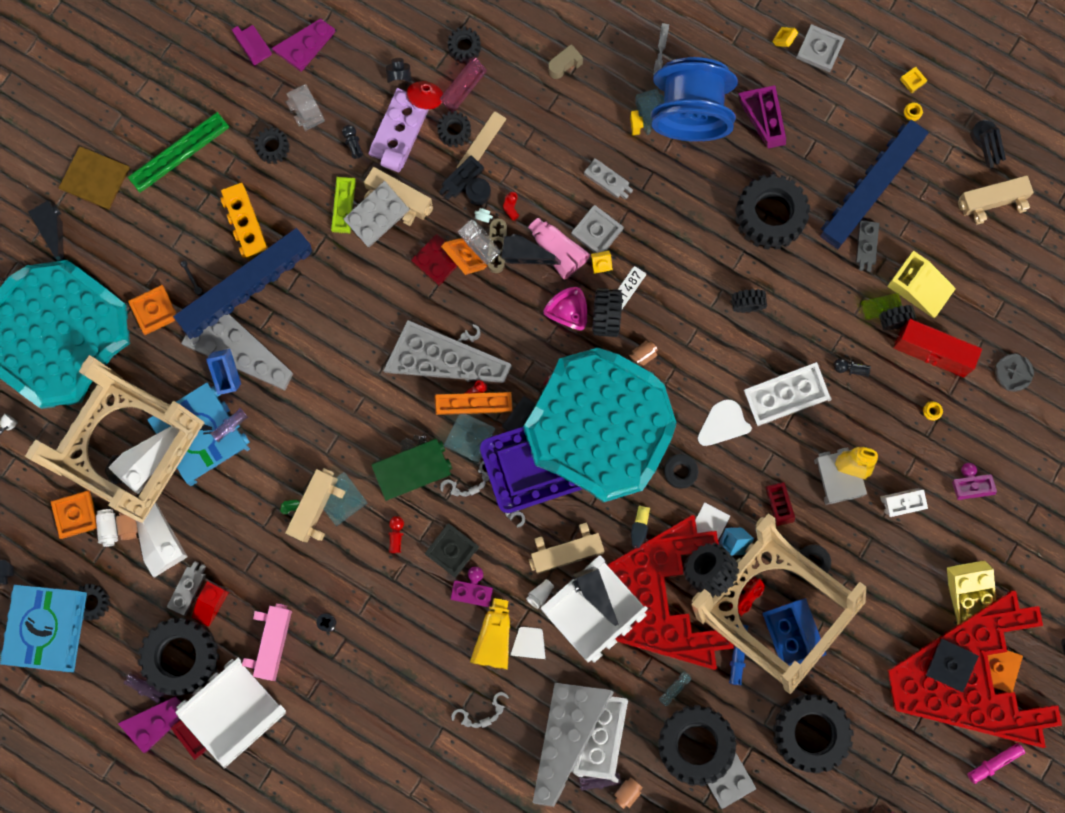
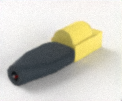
(640, 528)

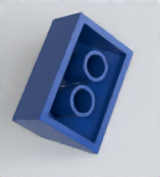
(792, 631)

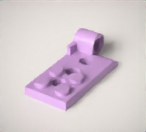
(396, 157)

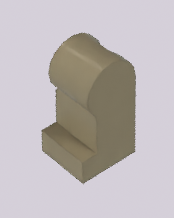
(564, 61)

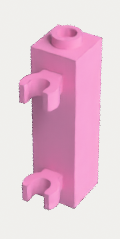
(272, 642)

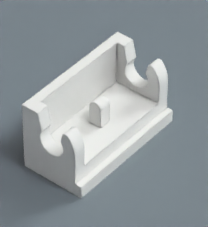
(904, 502)

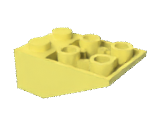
(922, 285)
(971, 588)

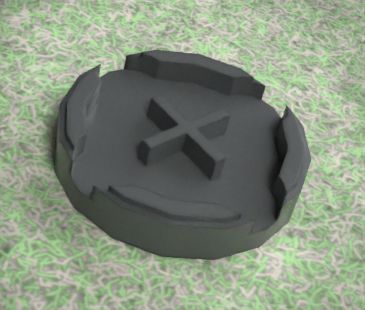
(1014, 372)

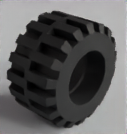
(607, 312)
(703, 561)

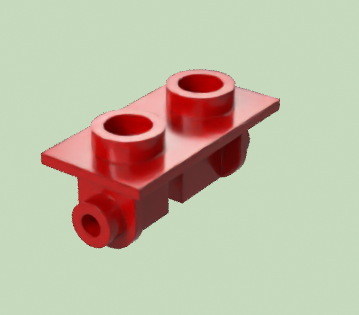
(753, 589)

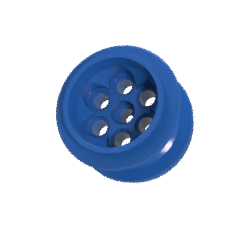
(694, 100)

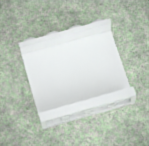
(584, 625)
(229, 712)

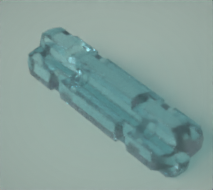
(675, 688)

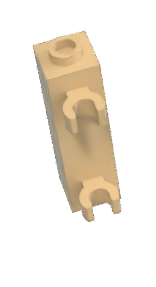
(994, 196)
(416, 201)
(312, 505)
(566, 553)

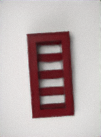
(782, 520)

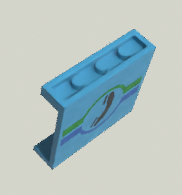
(205, 451)
(43, 628)

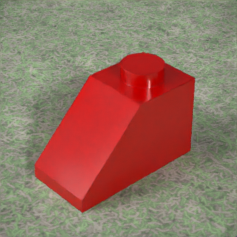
(209, 603)

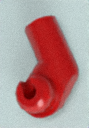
(509, 205)
(479, 387)

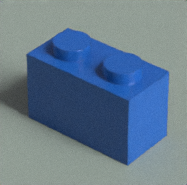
(223, 371)

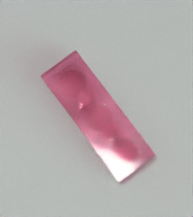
(463, 84)

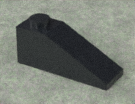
(50, 226)
(522, 251)
(592, 589)

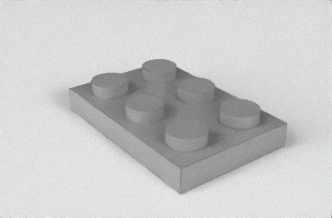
(376, 214)

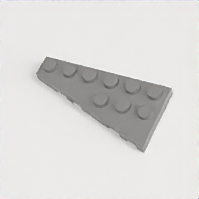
(247, 352)
(435, 355)
(568, 730)

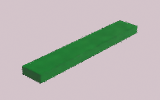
(178, 152)

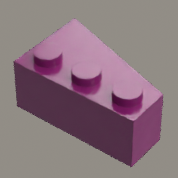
(765, 114)

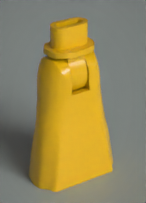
(857, 462)
(493, 640)

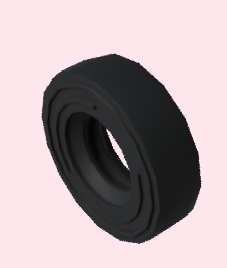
(684, 460)
(821, 553)

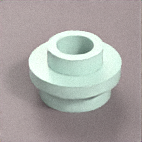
(483, 215)

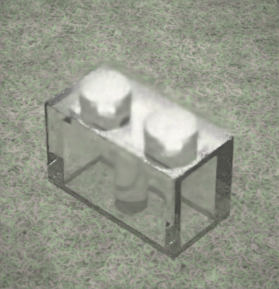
(305, 107)

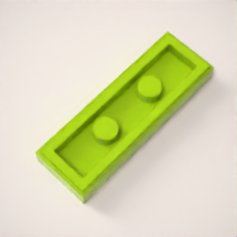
(343, 203)

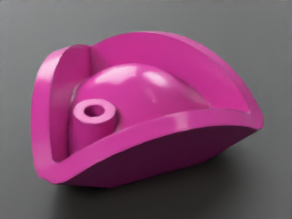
(568, 308)

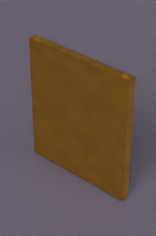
(94, 178)

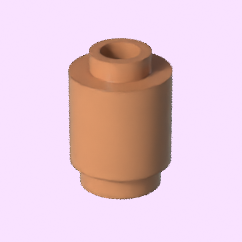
(643, 353)
(126, 527)
(628, 793)

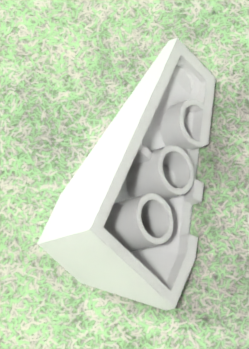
(140, 462)
(159, 543)

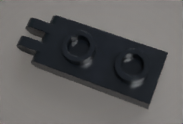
(460, 177)

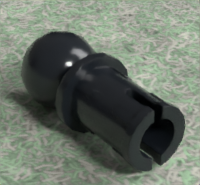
(352, 141)
(842, 366)

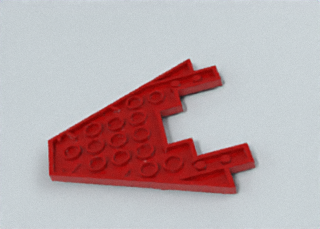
(644, 575)
(978, 705)

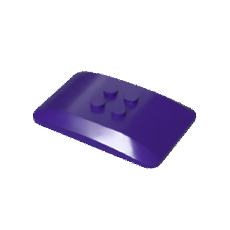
(514, 475)

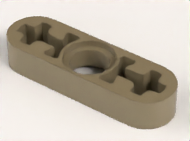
(503, 232)

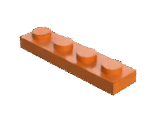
(473, 403)

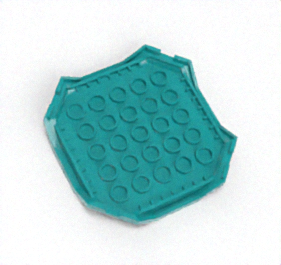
(51, 325)
(601, 424)

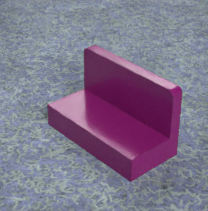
(252, 44)

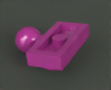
(973, 486)
(472, 592)

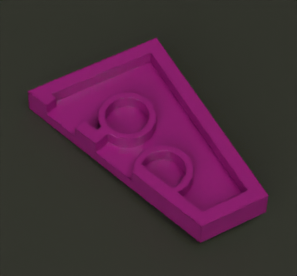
(305, 44)
(151, 725)

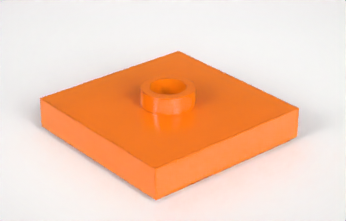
(464, 256)
(153, 309)
(74, 514)
(1004, 670)

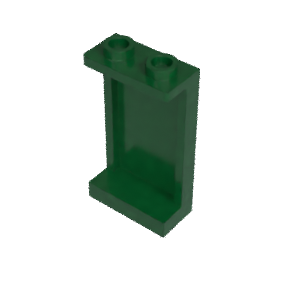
(411, 469)

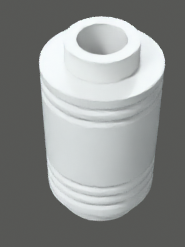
(106, 527)

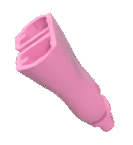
(555, 242)

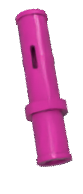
(994, 764)

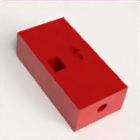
(937, 348)

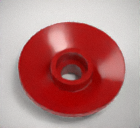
(424, 95)

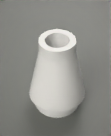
(539, 595)

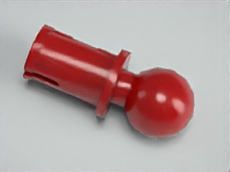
(396, 524)

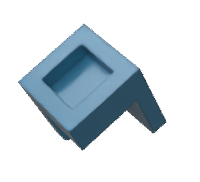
(736, 540)

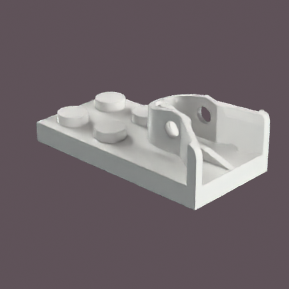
(787, 394)
(603, 747)

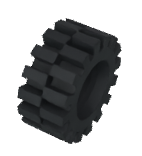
(464, 35)
(271, 135)
(454, 139)
(749, 301)
(897, 317)
(102, 604)

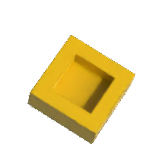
(785, 37)
(913, 80)
(636, 122)
(601, 261)

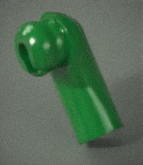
(290, 505)

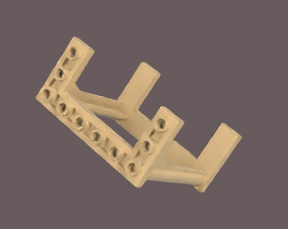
(80, 431)
(771, 541)

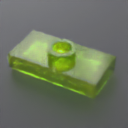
(875, 306)

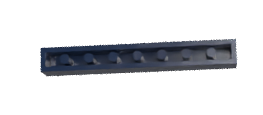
(874, 184)
(243, 283)

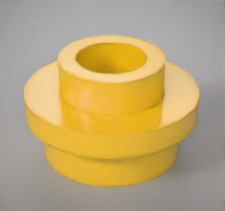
(915, 107)
(938, 411)

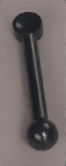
(198, 290)

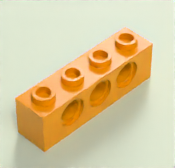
(238, 195)

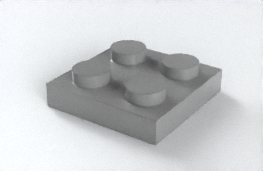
(820, 48)
(597, 230)
(733, 785)

